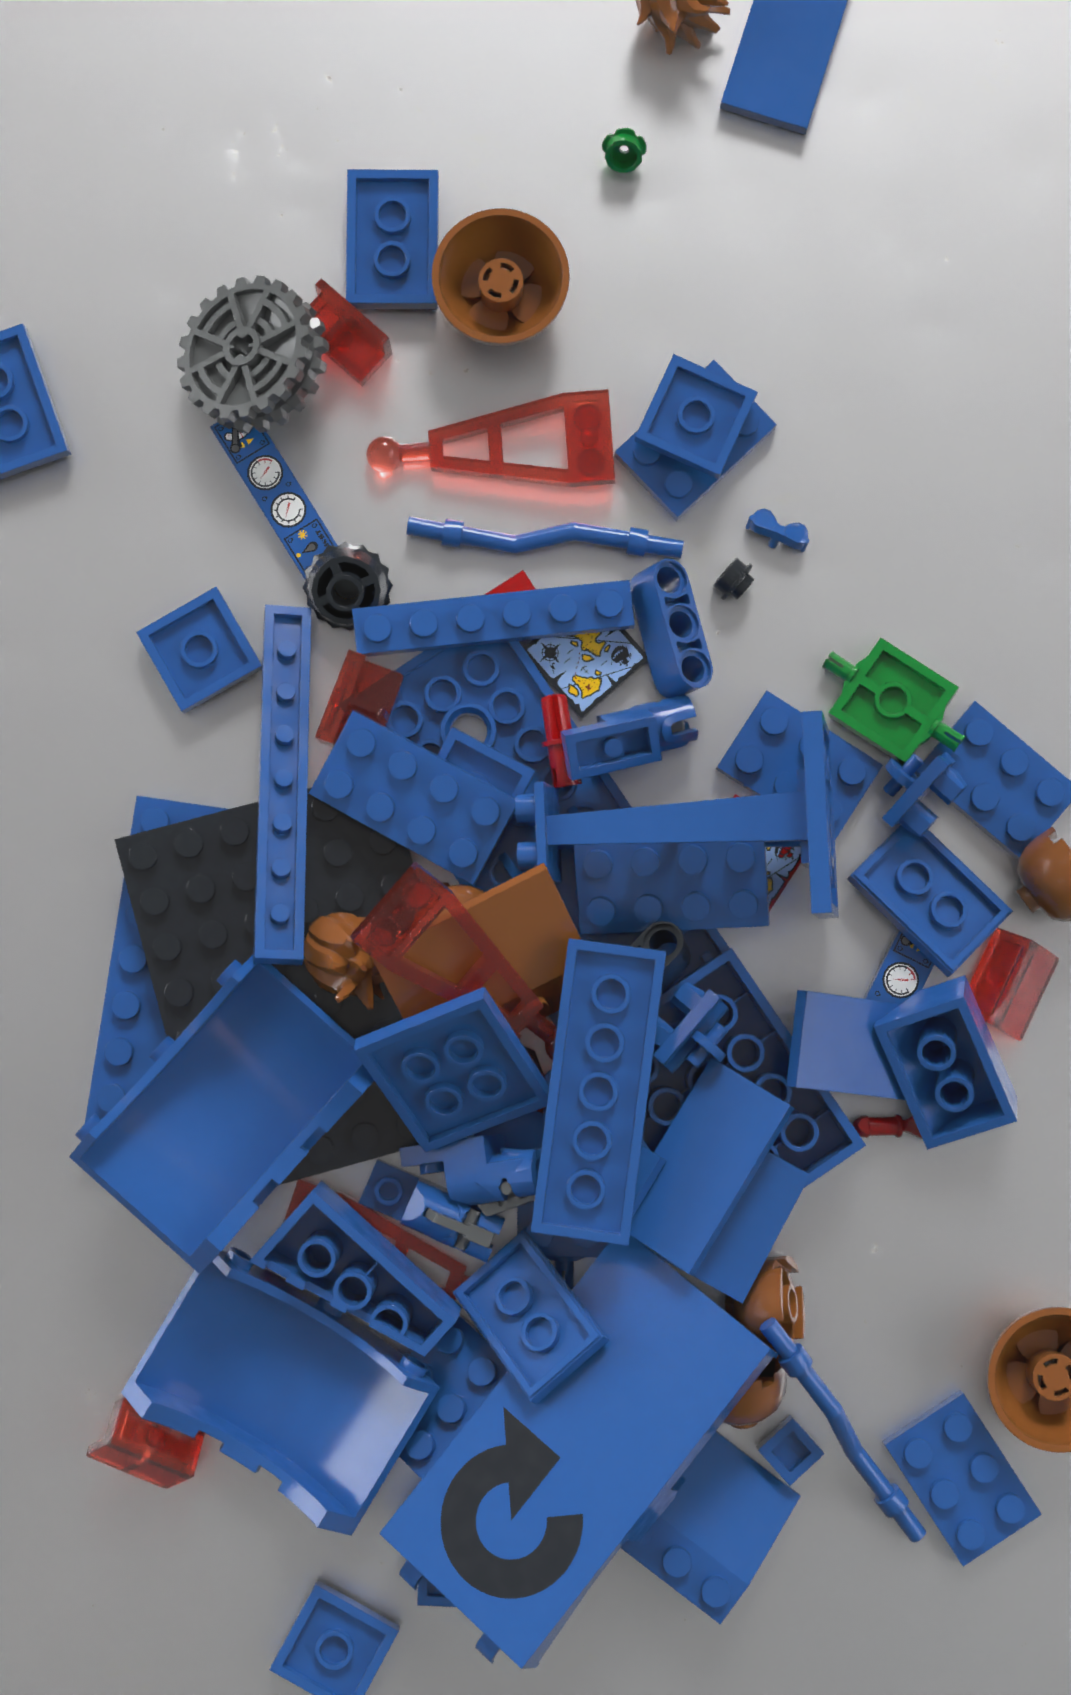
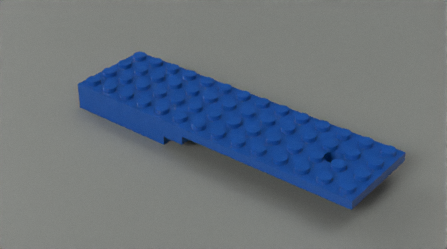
(506, 693)

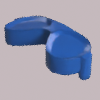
(793, 535)

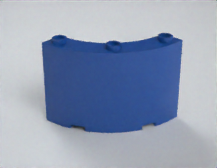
(224, 1112)
(283, 1387)

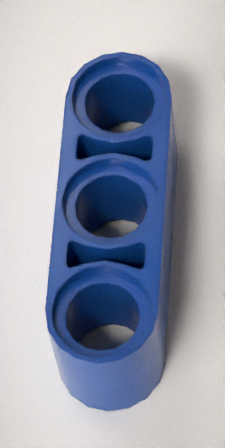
(671, 629)

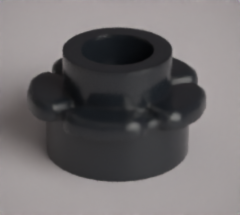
(734, 579)

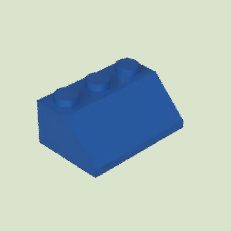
(947, 1064)

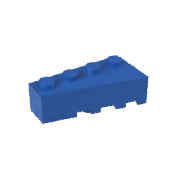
(358, 1271)

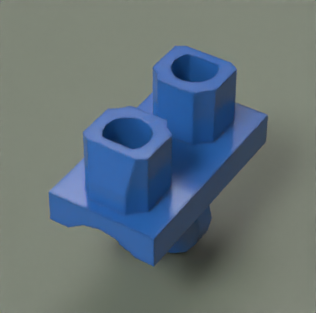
(937, 777)
(696, 1033)

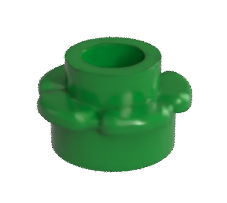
(621, 160)

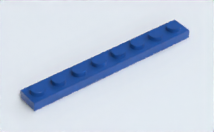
(282, 787)

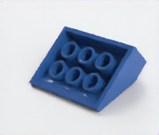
(716, 1527)

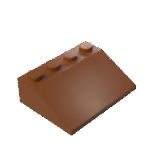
(523, 921)

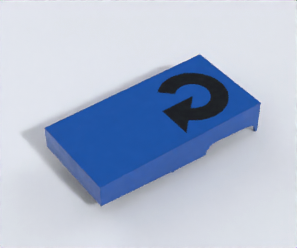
(550, 1491)

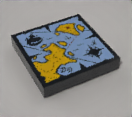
(587, 665)

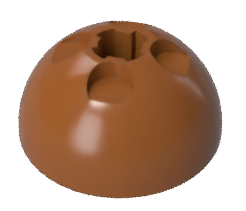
(493, 254)
(1017, 1359)

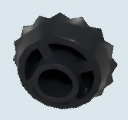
(345, 580)

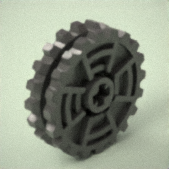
(252, 354)

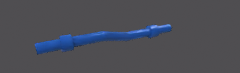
(454, 533)
(798, 1364)

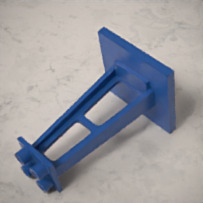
(777, 819)

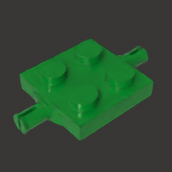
(893, 701)

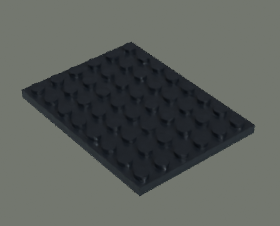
(197, 915)

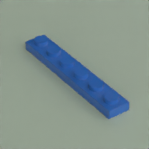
(493, 618)

